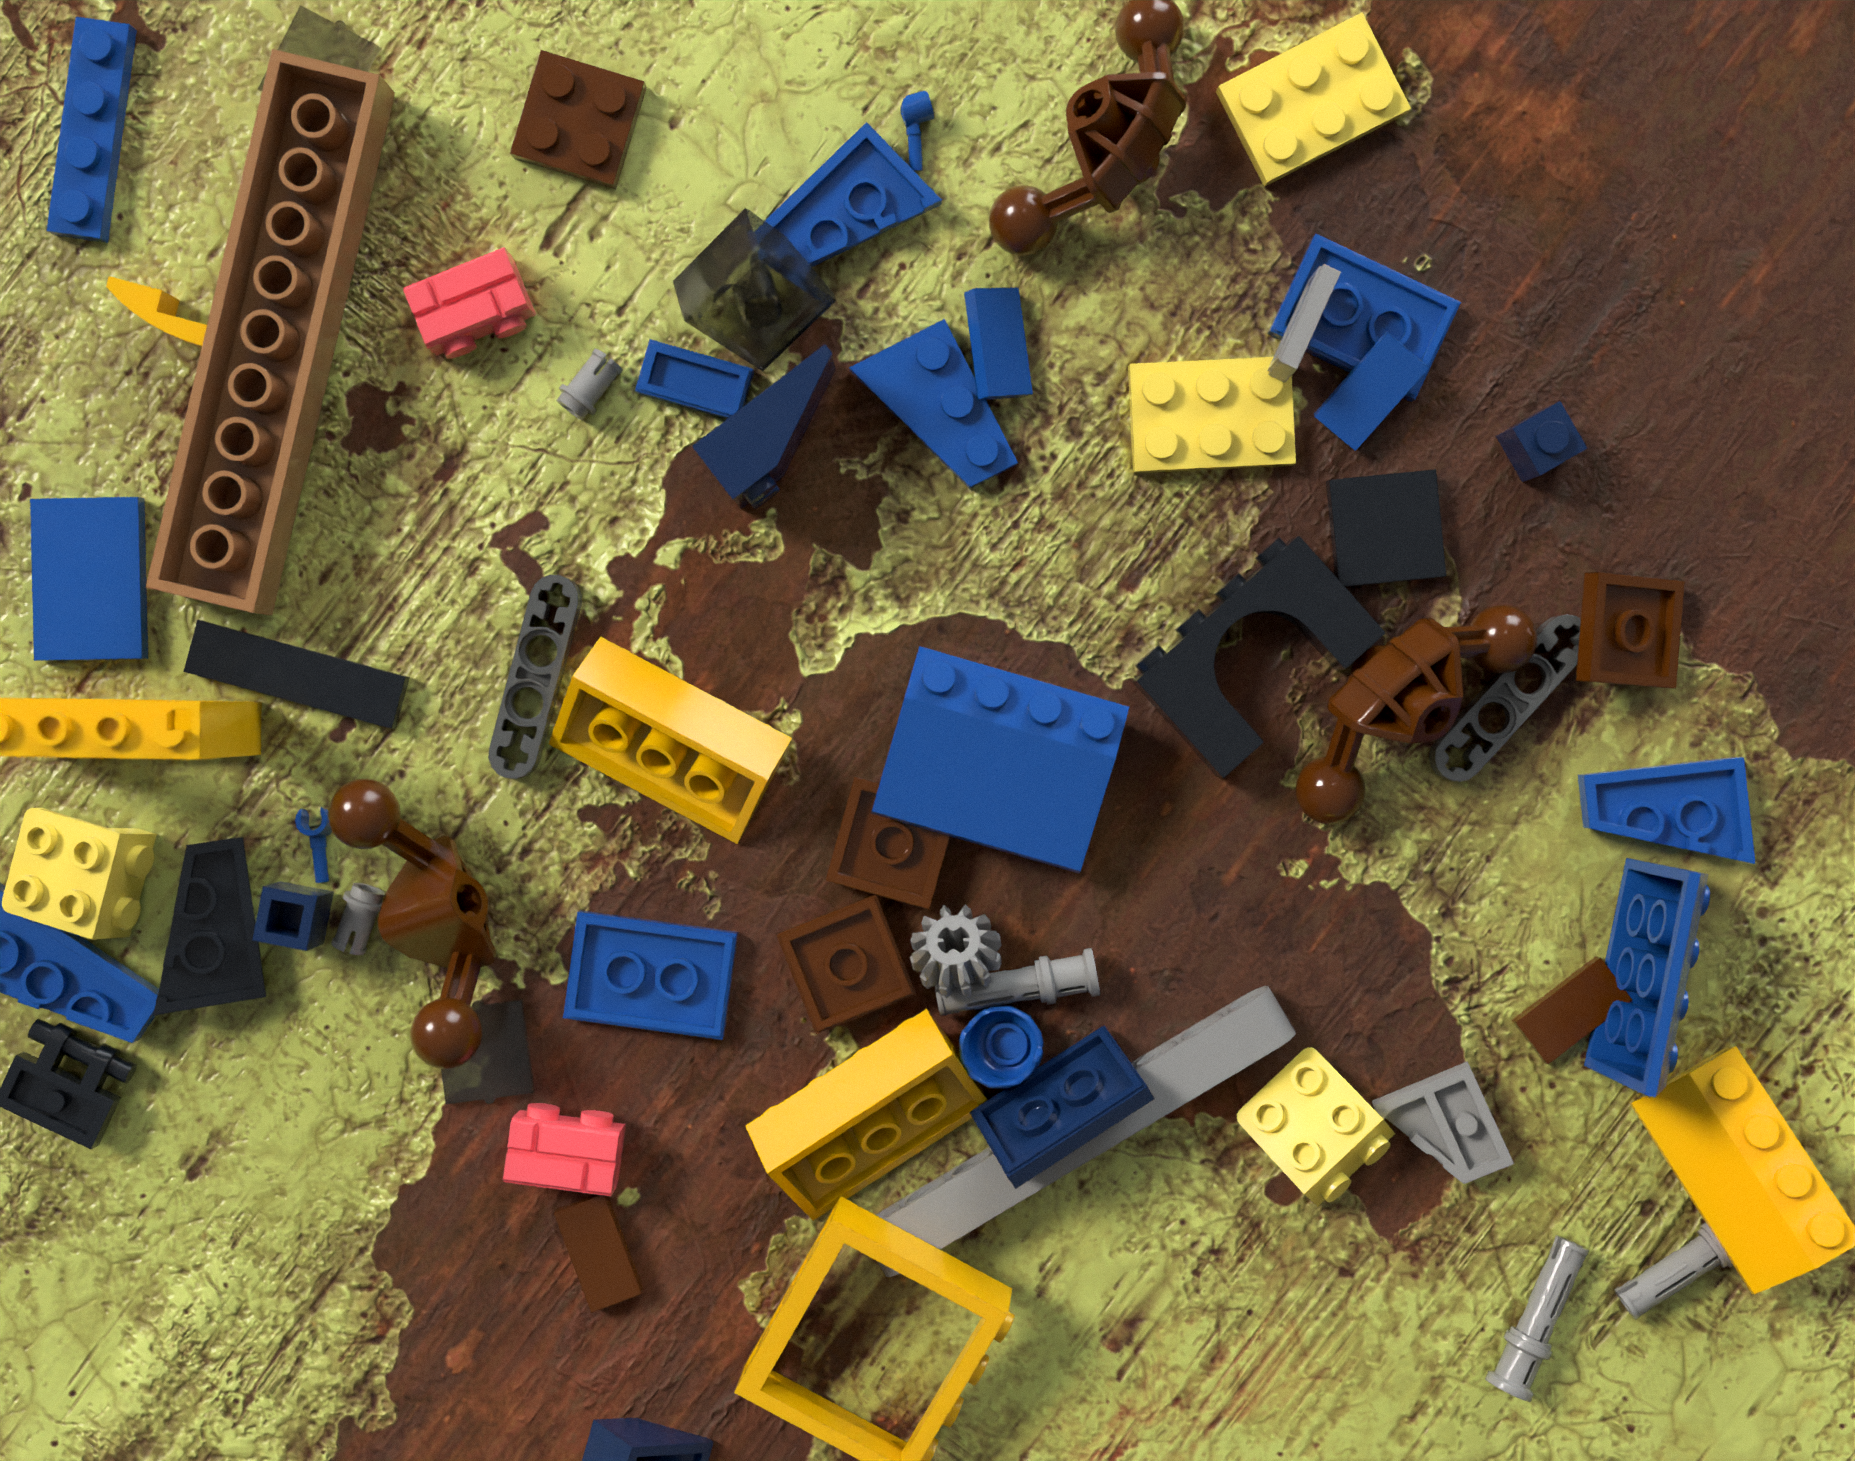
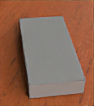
(1303, 322)

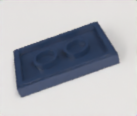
(1061, 1106)

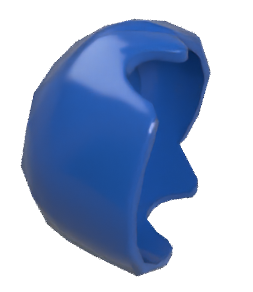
(1001, 1047)

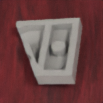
(1450, 1122)

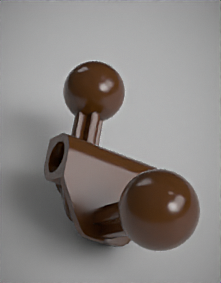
(1113, 128)
(1409, 696)
(427, 914)

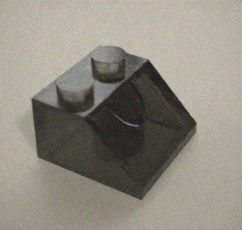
(752, 291)

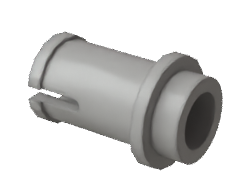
(588, 387)
(358, 916)

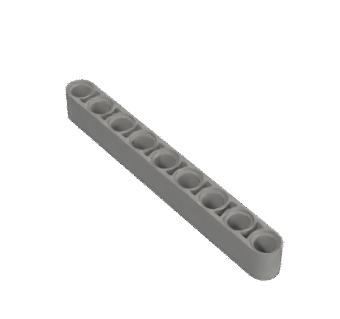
(1173, 1074)

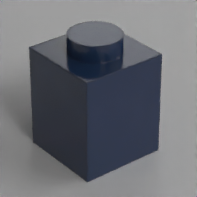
(1541, 442)
(293, 915)

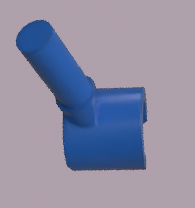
(916, 110)
(317, 841)

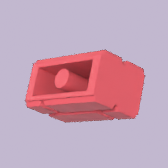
(470, 304)
(564, 1150)

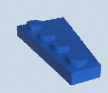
(72, 978)

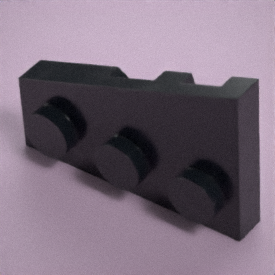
(212, 932)

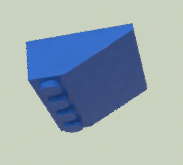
(1000, 759)
(1651, 958)

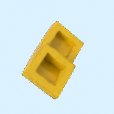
(157, 309)

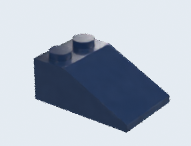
(762, 437)

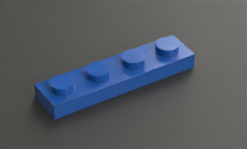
(91, 129)

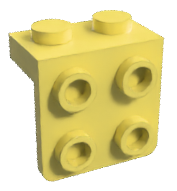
(78, 874)
(1315, 1126)

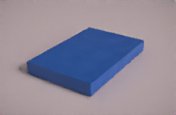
(1365, 306)
(89, 578)
(650, 974)

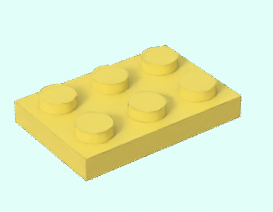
(1313, 99)
(1209, 416)

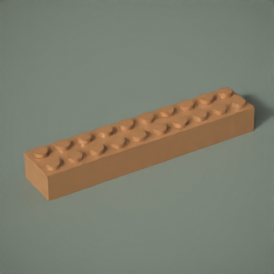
(271, 333)

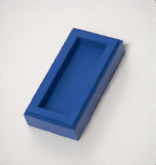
(998, 343)
(693, 380)
(1371, 391)

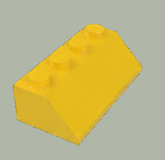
(668, 739)
(866, 1115)
(1746, 1171)

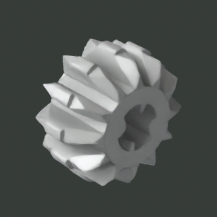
(956, 951)

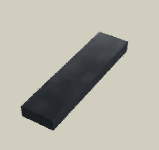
(296, 674)

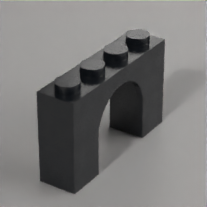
(1286, 584)

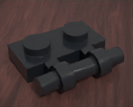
(57, 1098)

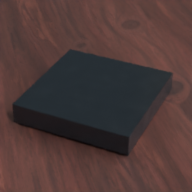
(1386, 528)

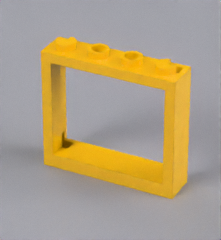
(129, 728)
(913, 1259)

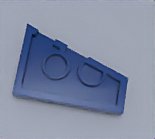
(852, 199)
(937, 398)
(1675, 805)

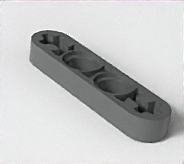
(527, 674)
(1516, 704)

